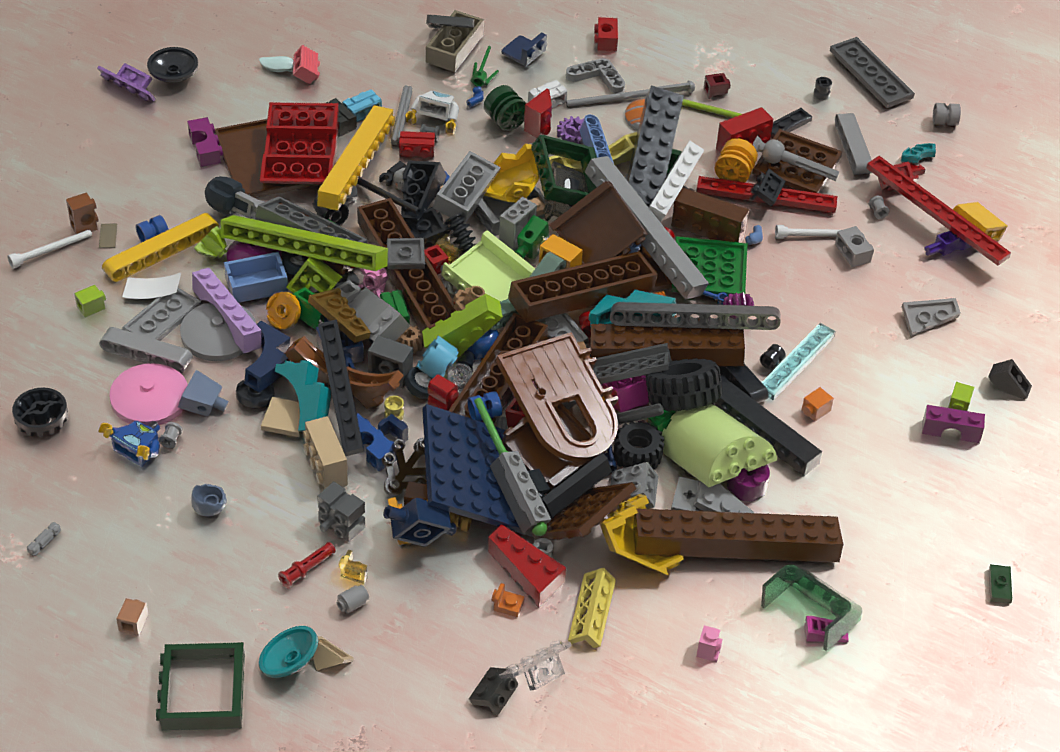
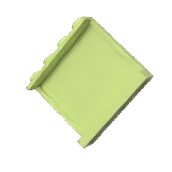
(489, 266)

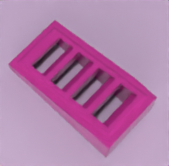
(818, 635)

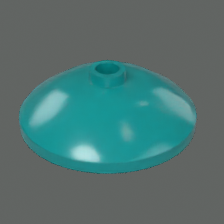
(288, 652)

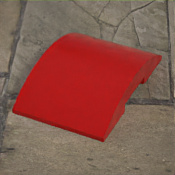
(300, 143)

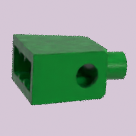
(531, 237)

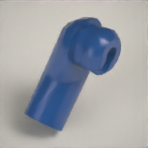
(477, 98)

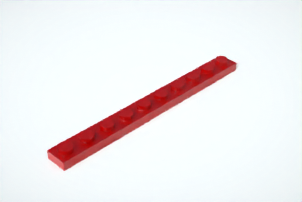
(939, 210)

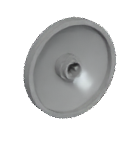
(208, 335)

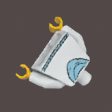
(435, 105)

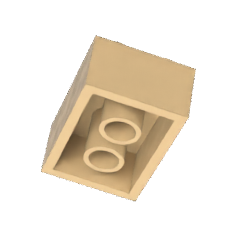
(325, 452)

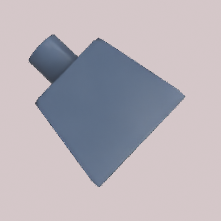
(202, 395)

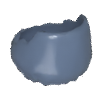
(208, 499)

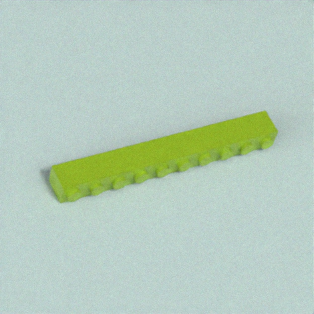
(304, 243)

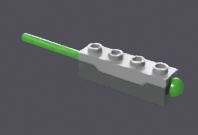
(516, 483)

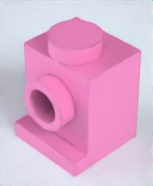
(709, 644)

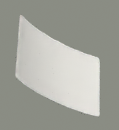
(151, 288)

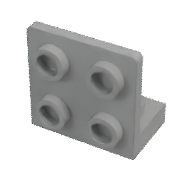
(643, 478)

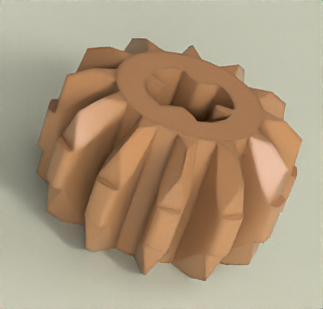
(412, 337)

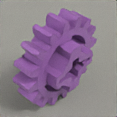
(570, 130)

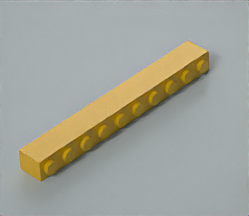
(355, 158)

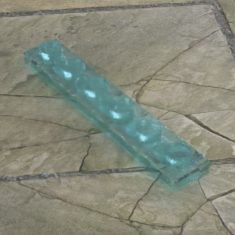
(798, 360)

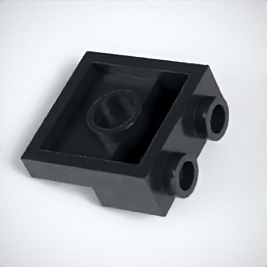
(429, 226)

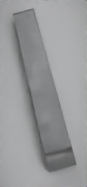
(704, 319)

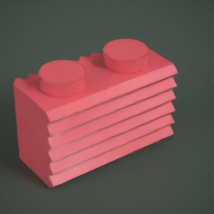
(306, 64)

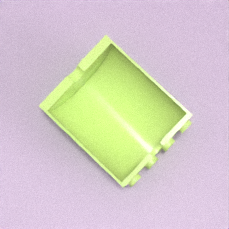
(714, 445)

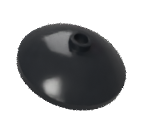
(172, 64)

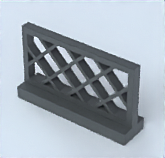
(632, 363)

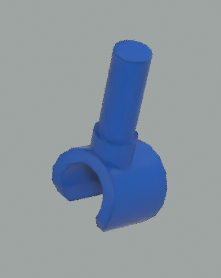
(719, 297)

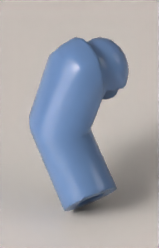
(755, 237)

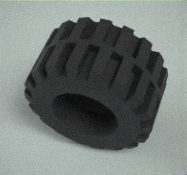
(639, 435)

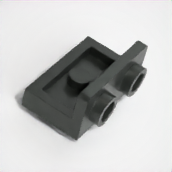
(493, 690)

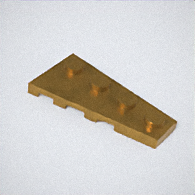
(334, 307)

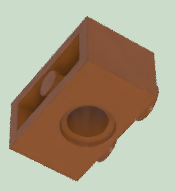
(82, 213)

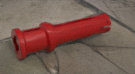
(299, 569)

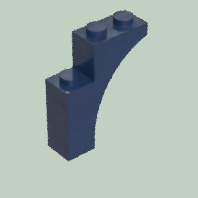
(262, 371)

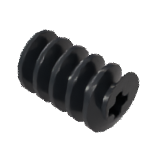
(460, 232)

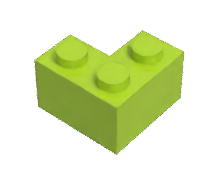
(314, 274)

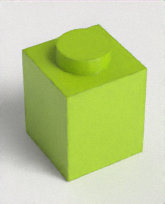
(90, 300)
(961, 396)

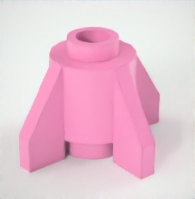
(374, 280)

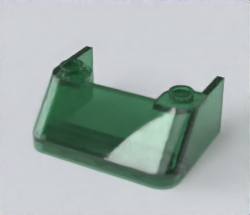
(845, 609)

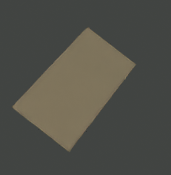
(108, 235)

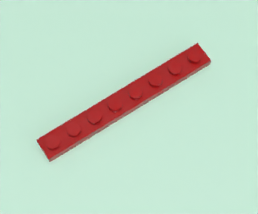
(787, 197)

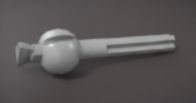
(774, 151)

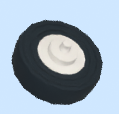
(417, 383)

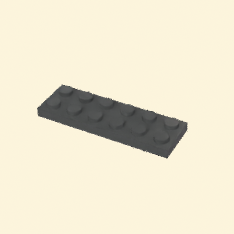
(872, 72)

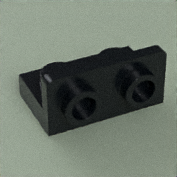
(767, 187)

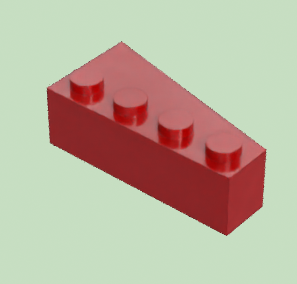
(527, 564)

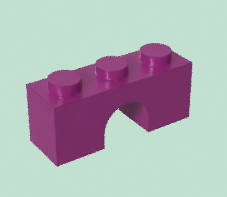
(206, 143)
(938, 419)

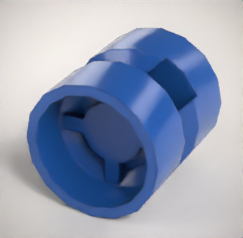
(147, 230)
(492, 402)

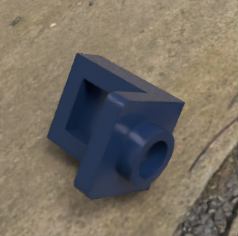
(395, 427)

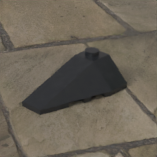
(421, 185)

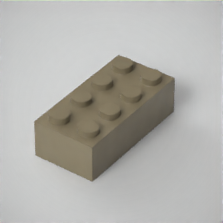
(454, 44)

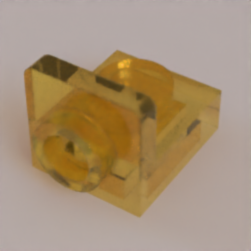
(449, 249)
(352, 569)

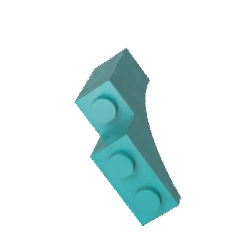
(602, 311)
(312, 395)

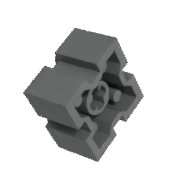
(340, 512)

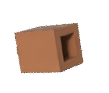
(132, 616)

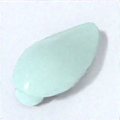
(277, 63)

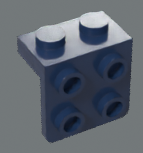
(525, 50)

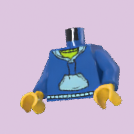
(134, 440)

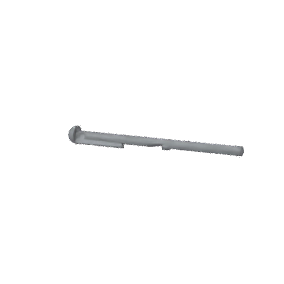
(689, 86)

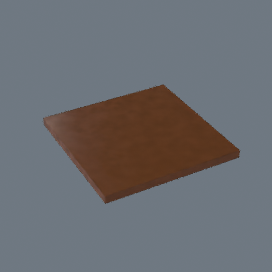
(243, 154)

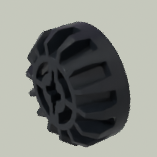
(36, 408)

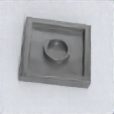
(406, 253)

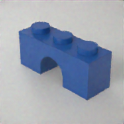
(377, 442)

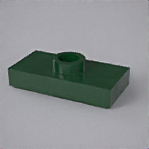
(1000, 584)

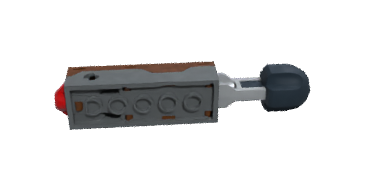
(229, 198)

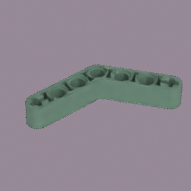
(548, 264)

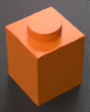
(817, 404)

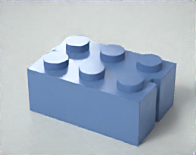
(256, 277)

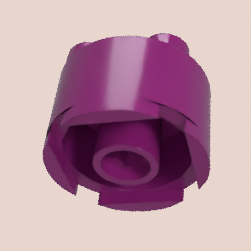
(751, 484)

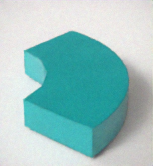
(918, 152)

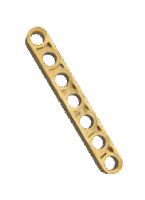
(158, 247)

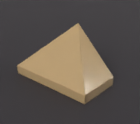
(329, 655)

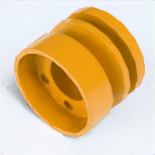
(736, 160)

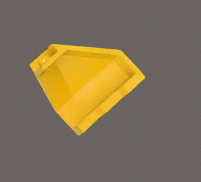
(516, 176)
(620, 536)

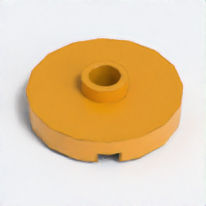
(276, 313)

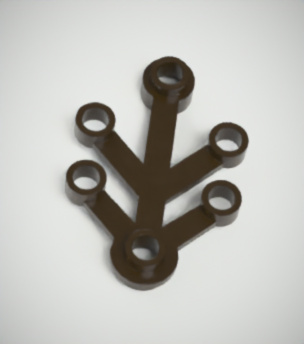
(405, 468)

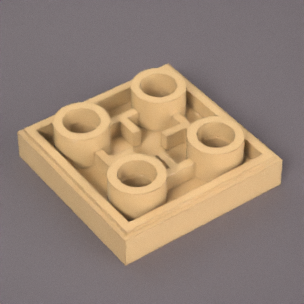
(282, 417)

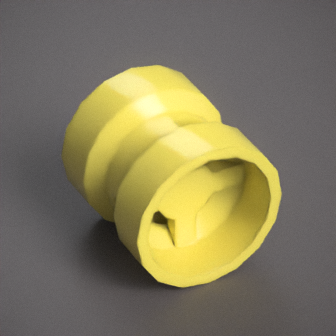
(394, 405)

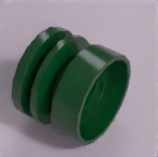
(505, 107)

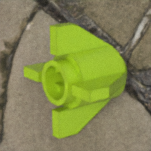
(212, 244)

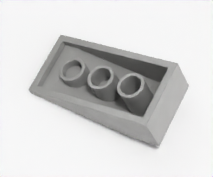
(466, 186)
(378, 316)

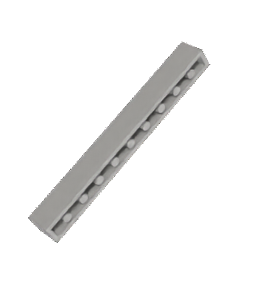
(658, 241)

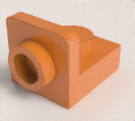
(507, 602)

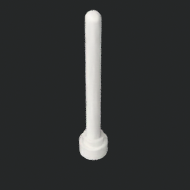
(782, 231)
(15, 260)

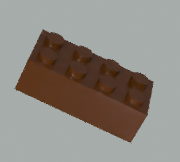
(709, 216)

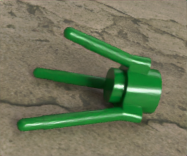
(479, 77)

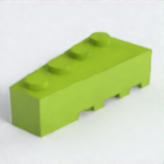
(466, 325)

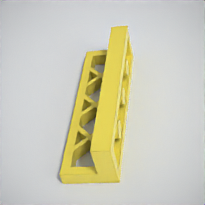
(597, 605)

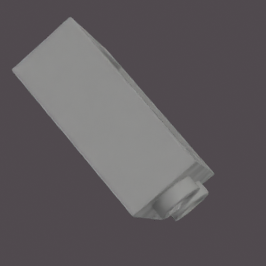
(518, 212)

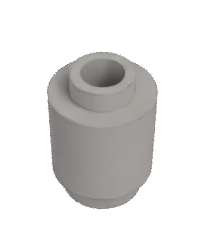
(352, 598)

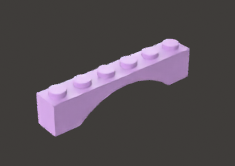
(243, 328)

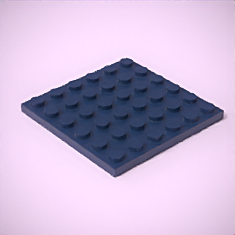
(460, 470)

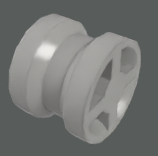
(544, 544)

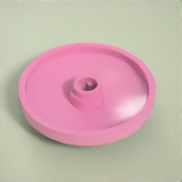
(148, 394)

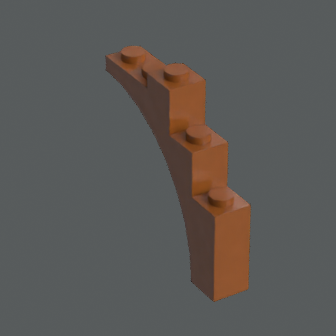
(366, 387)

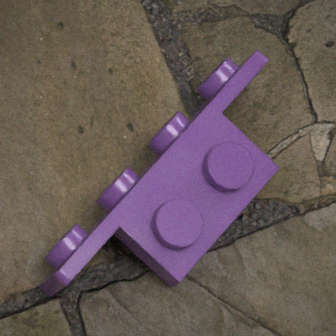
(131, 78)

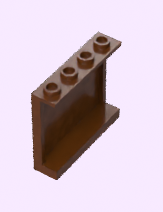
(600, 225)
(536, 456)

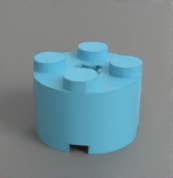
(437, 358)

